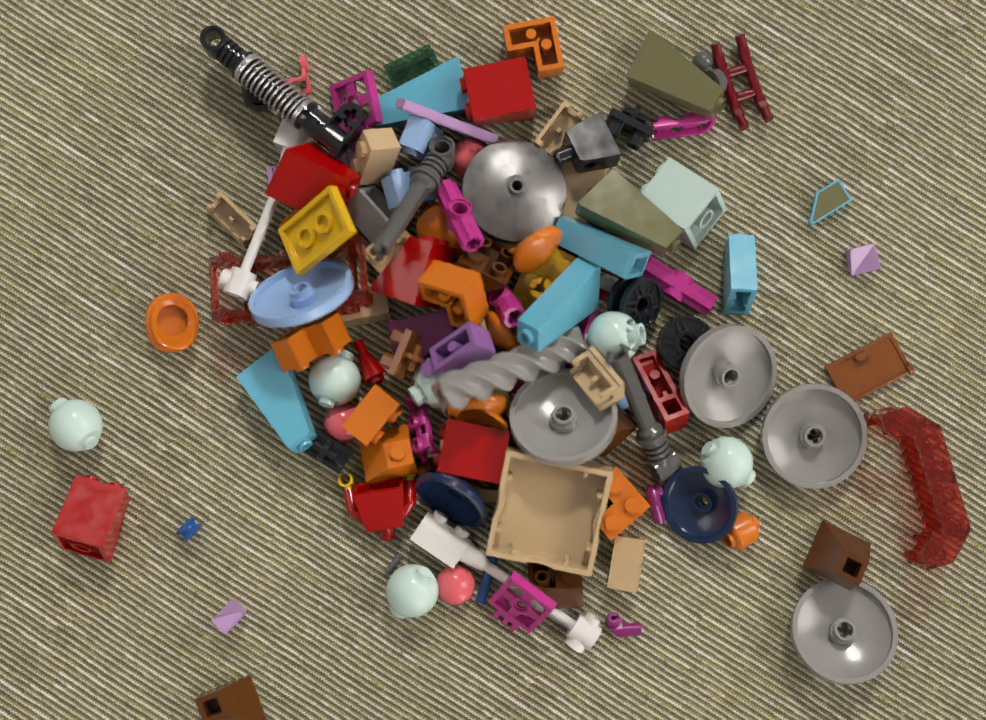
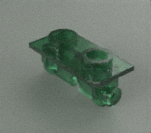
(411, 66)

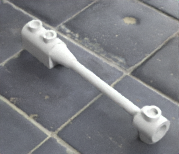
(240, 281)
(454, 545)

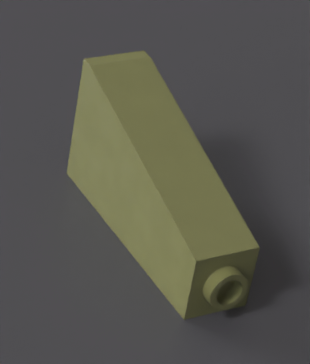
(674, 78)
(629, 214)

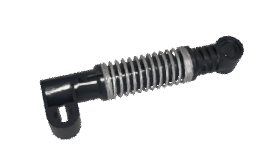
(301, 113)

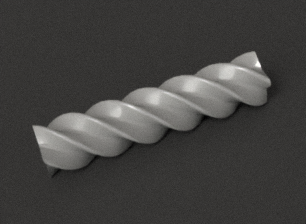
(505, 369)

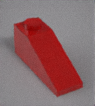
(660, 392)

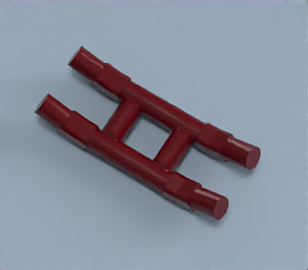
(755, 90)

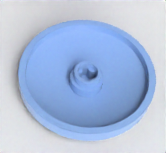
(298, 299)

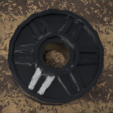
(638, 298)
(670, 335)

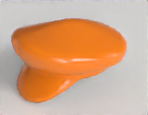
(433, 223)
(536, 249)
(171, 322)
(501, 335)
(482, 411)

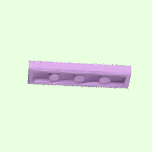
(446, 121)

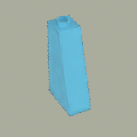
(435, 90)
(603, 248)
(561, 305)
(280, 401)

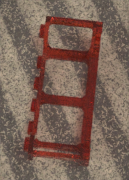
(348, 250)
(932, 484)

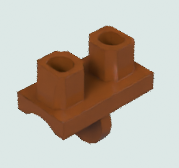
(406, 355)

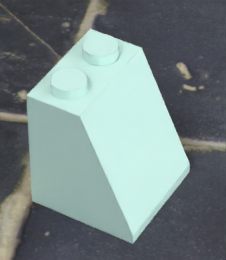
(685, 200)

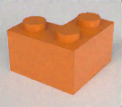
(536, 38)
(455, 289)
(311, 342)
(372, 415)
(624, 507)

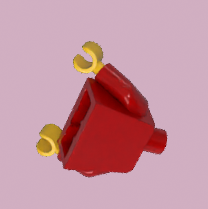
(380, 503)

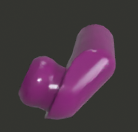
(653, 496)
(620, 627)

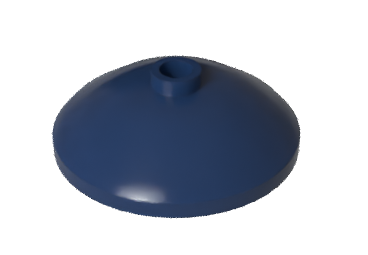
(452, 497)
(690, 515)

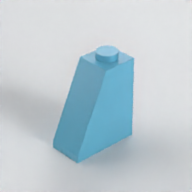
(739, 274)

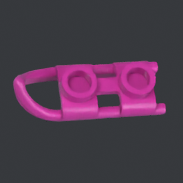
(688, 124)
(415, 422)

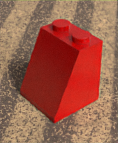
(498, 92)
(307, 172)
(408, 265)
(472, 451)
(91, 518)

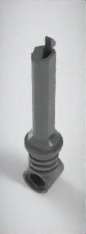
(424, 182)
(651, 435)

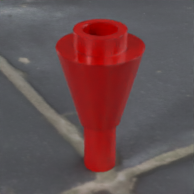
(371, 370)

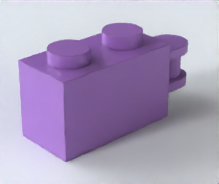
(459, 349)

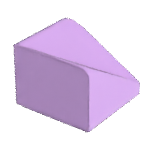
(862, 259)
(229, 615)

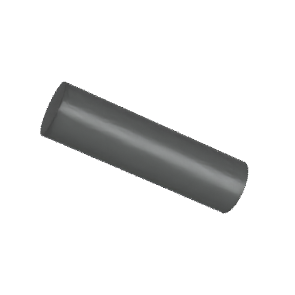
(393, 564)

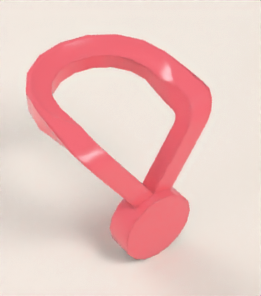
(304, 76)

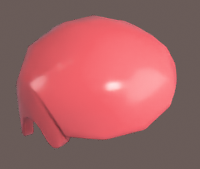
(464, 153)
(333, 423)
(455, 585)

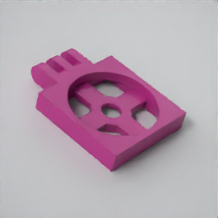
(370, 97)
(515, 612)

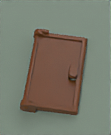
(875, 367)

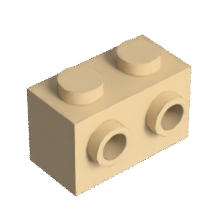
(375, 155)

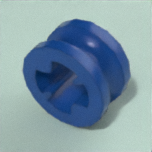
(189, 529)

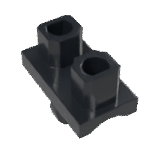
(630, 122)
(329, 451)

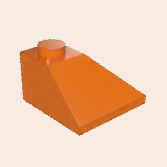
(390, 456)

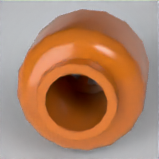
(743, 532)

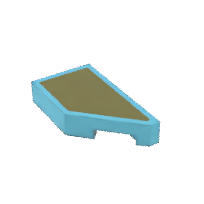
(828, 200)

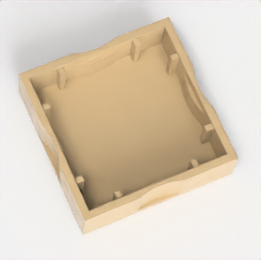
(549, 513)

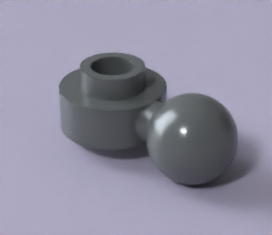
(704, 62)

